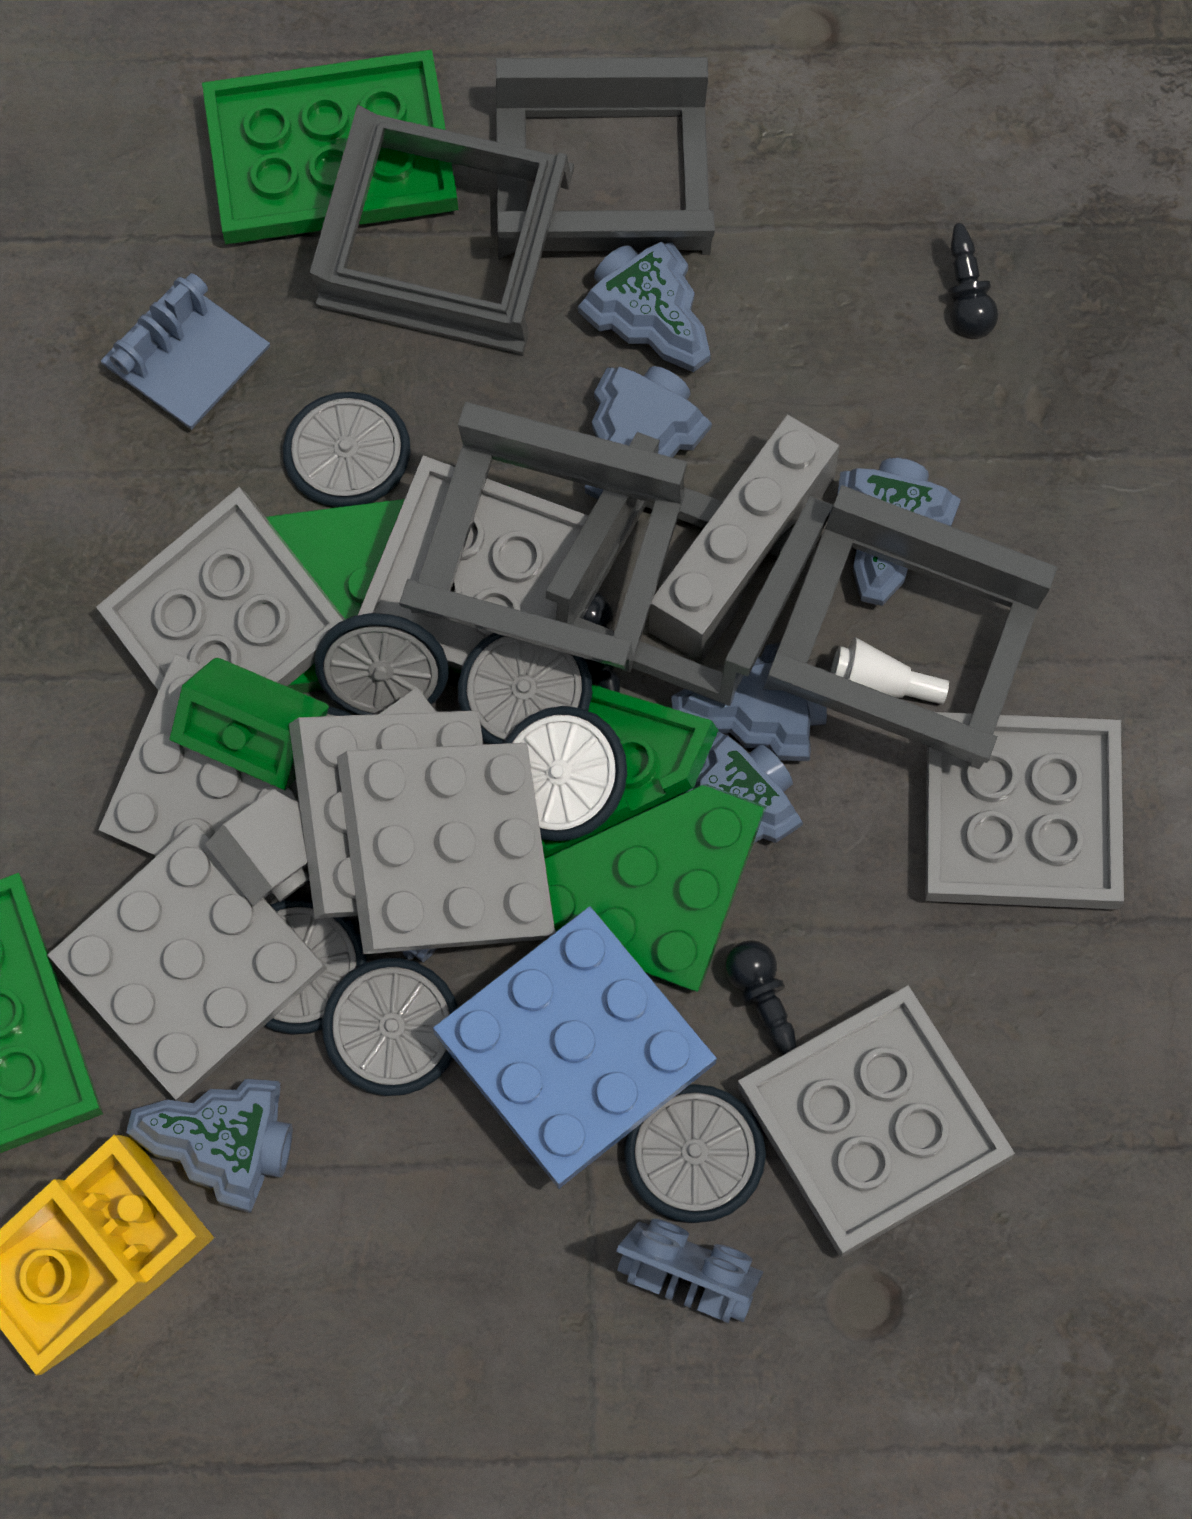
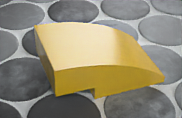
(91, 1251)

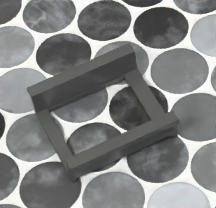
(607, 90)
(418, 306)
(567, 455)
(603, 539)
(938, 553)

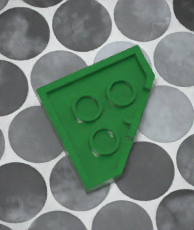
(661, 750)
(662, 879)

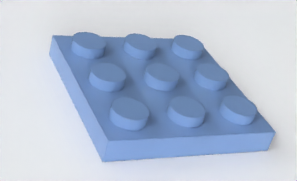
(574, 1046)

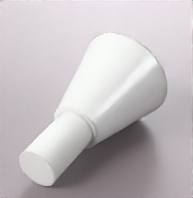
(883, 673)

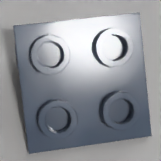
(185, 352)
(663, 1249)

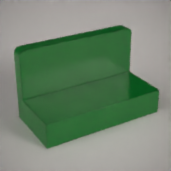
(242, 720)

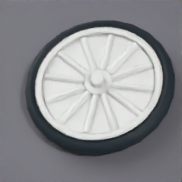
(574, 769)

